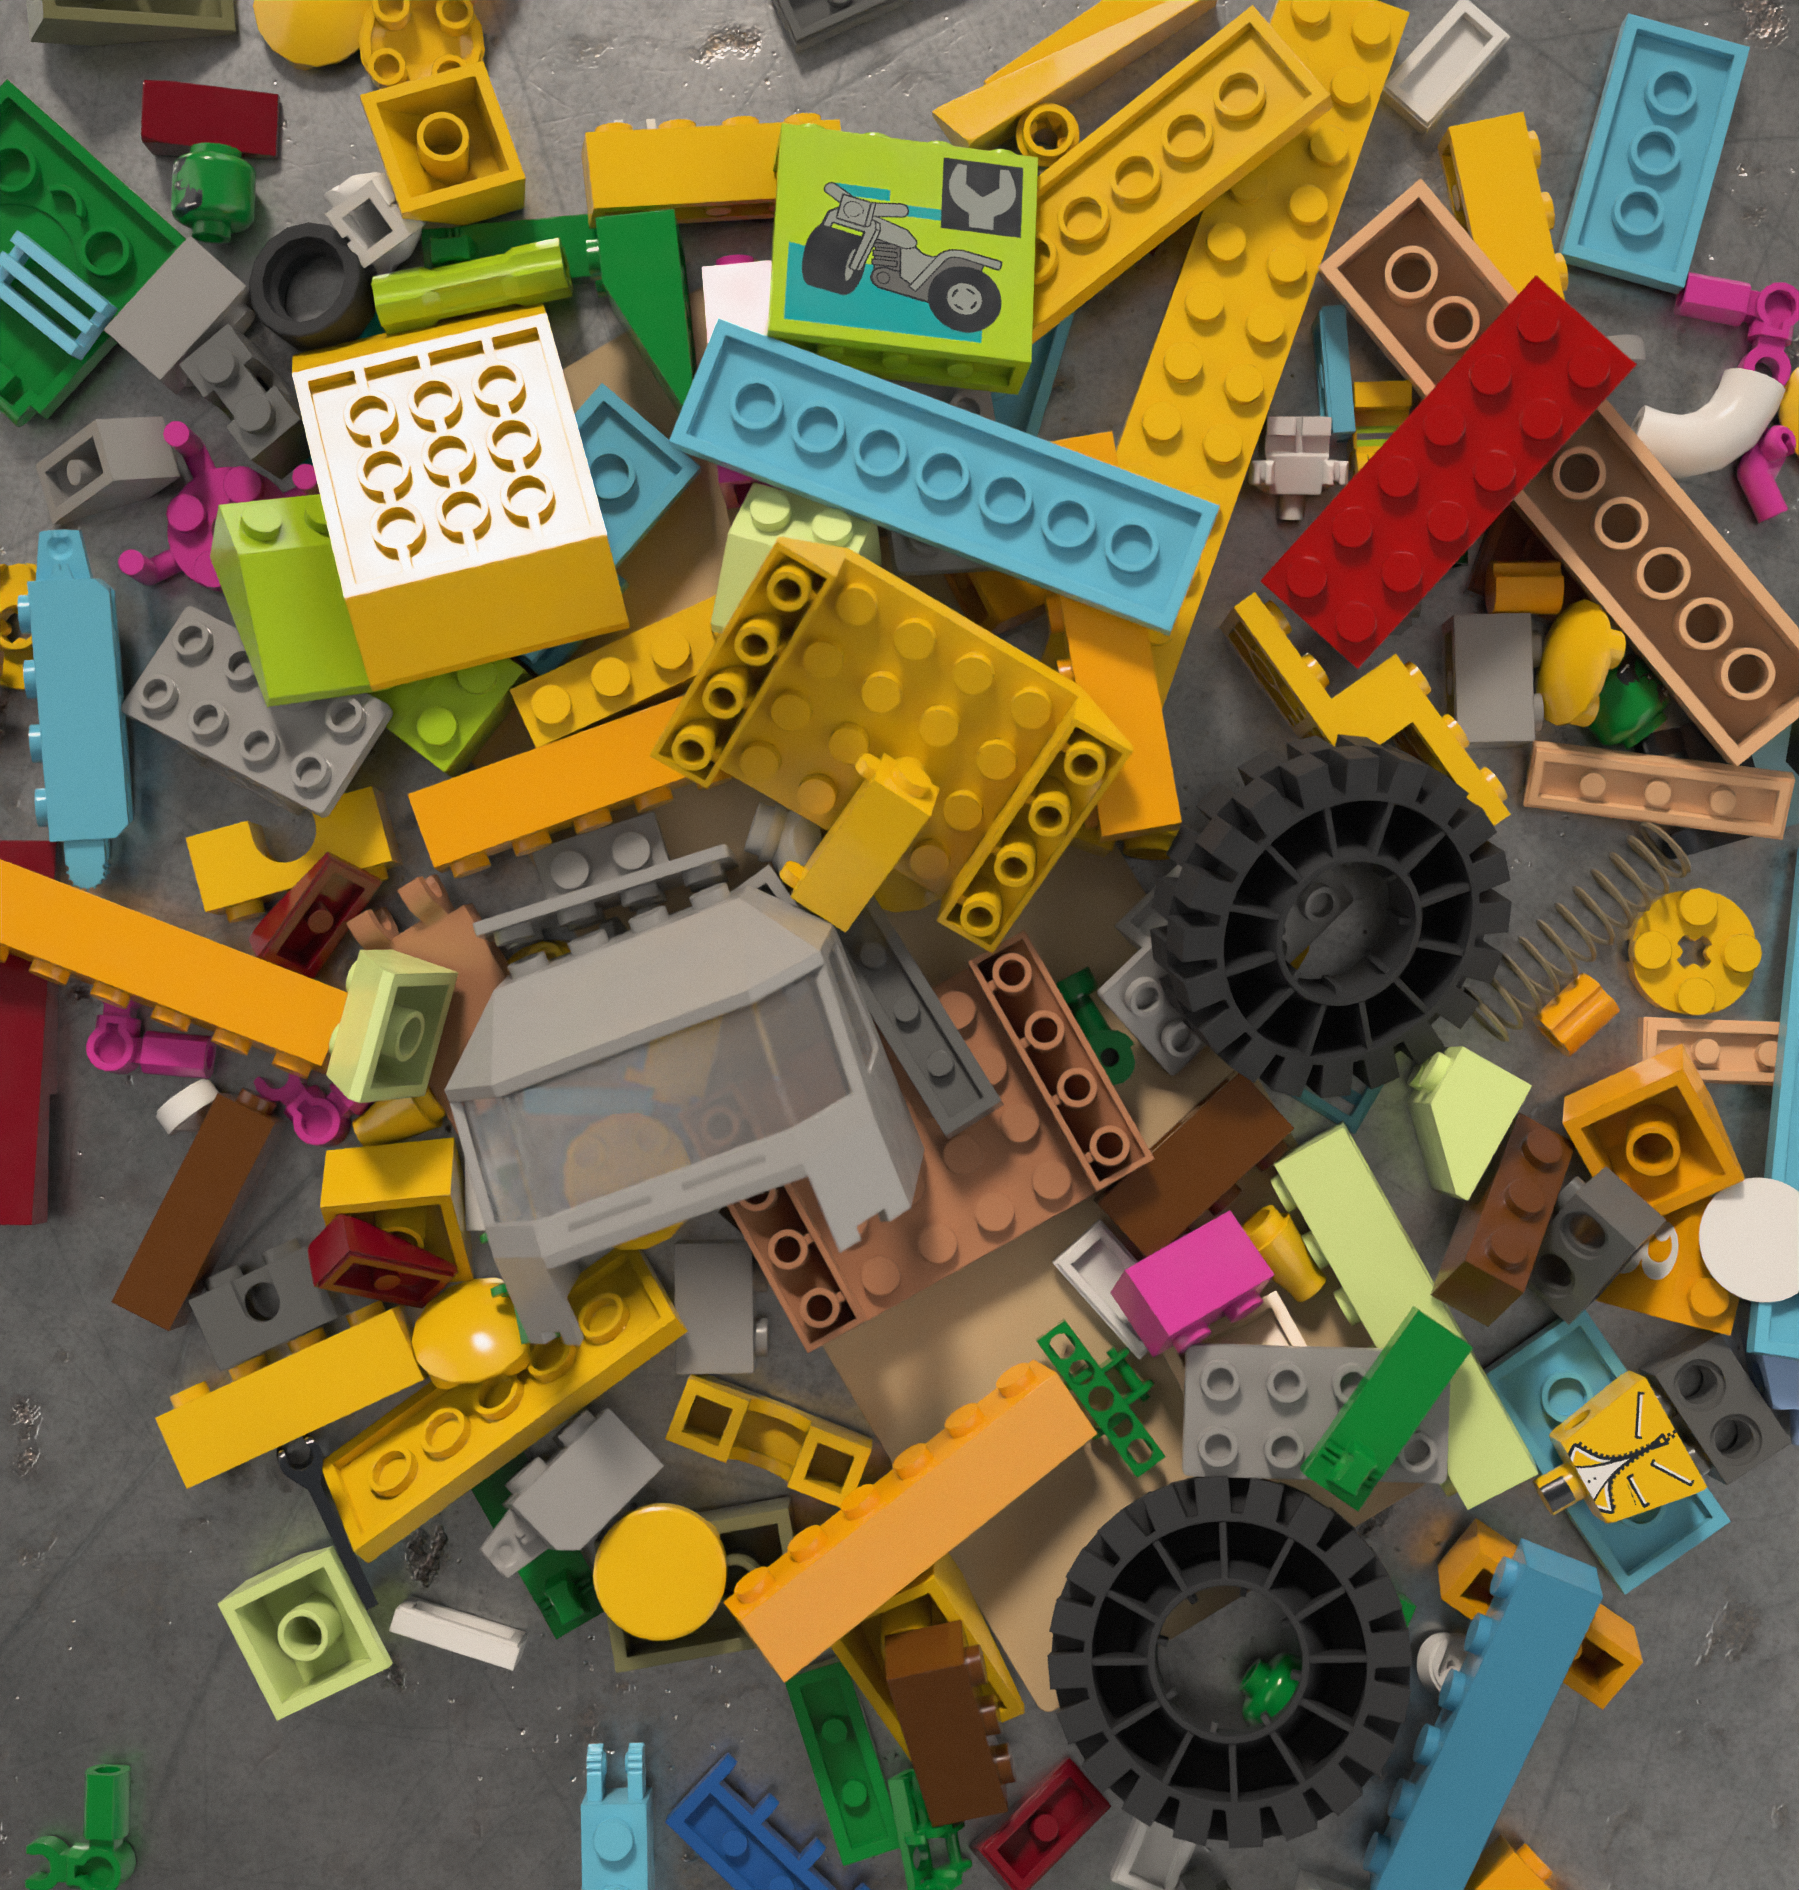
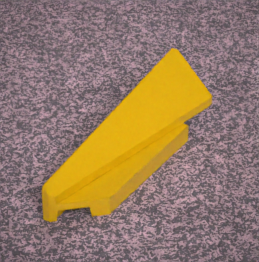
(1064, 67)

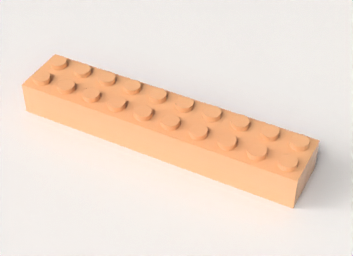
(1599, 500)

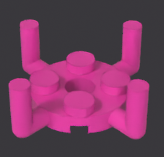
(195, 509)

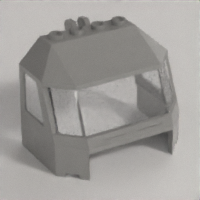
(671, 1082)

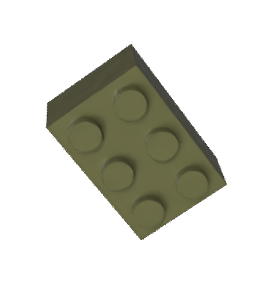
(752, 1538)

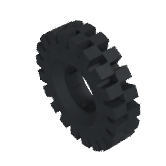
(1255, 861)
(1208, 1777)

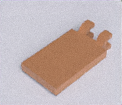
(449, 941)

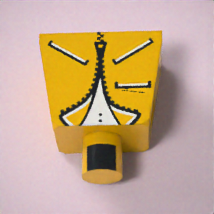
(1619, 1455)

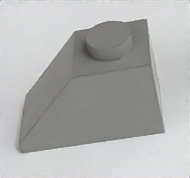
(107, 467)

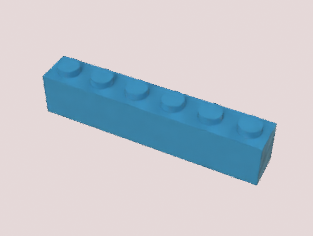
(1485, 1721)

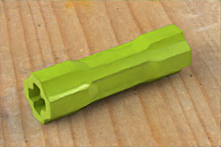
(425, 296)

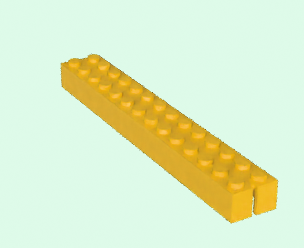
(1246, 295)

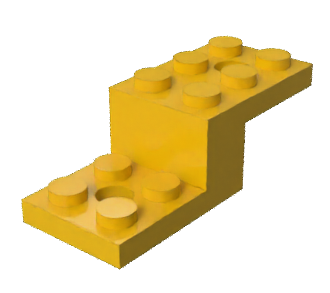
(1378, 706)

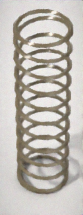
(1605, 883)

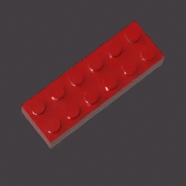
(1448, 471)

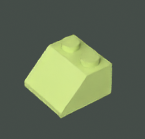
(776, 513)
(389, 1026)
(1461, 1116)
(304, 1631)

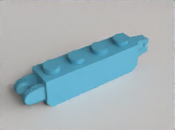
(79, 706)
(617, 1825)

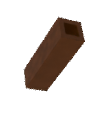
(201, 1208)

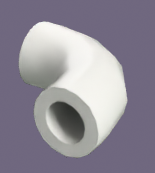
(1716, 431)

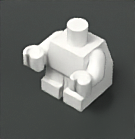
(371, 218)
(1296, 462)

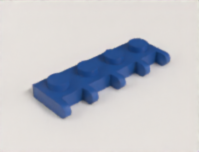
(741, 1841)

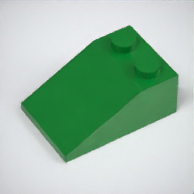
(644, 276)

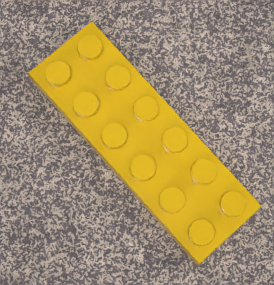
(1166, 160)
(456, 1437)

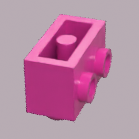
(1192, 1285)

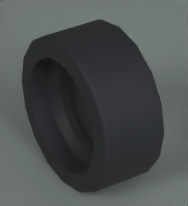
(278, 265)

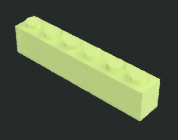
(1380, 1284)

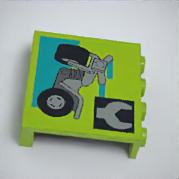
(905, 257)

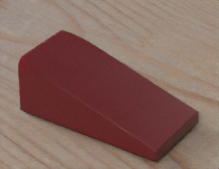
(190, 113)
(313, 916)
(375, 1264)
(1040, 1827)

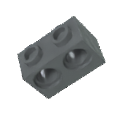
(1590, 1242)
(1723, 1397)

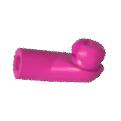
(1760, 468)

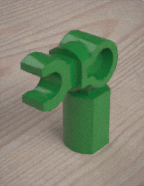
(106, 1858)

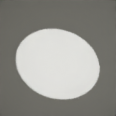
(1753, 1239)

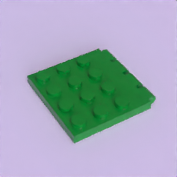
(84, 221)

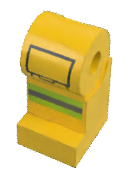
(1378, 412)

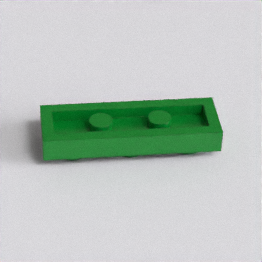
(844, 1760)

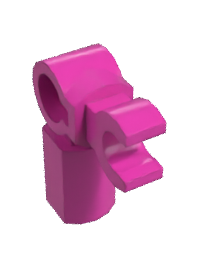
(1767, 314)
(120, 1049)
(315, 1116)

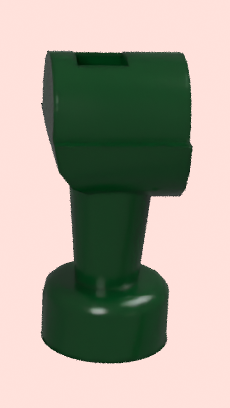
(1108, 1045)

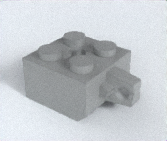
(572, 1492)

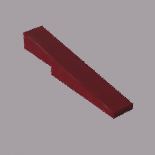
(27, 1062)

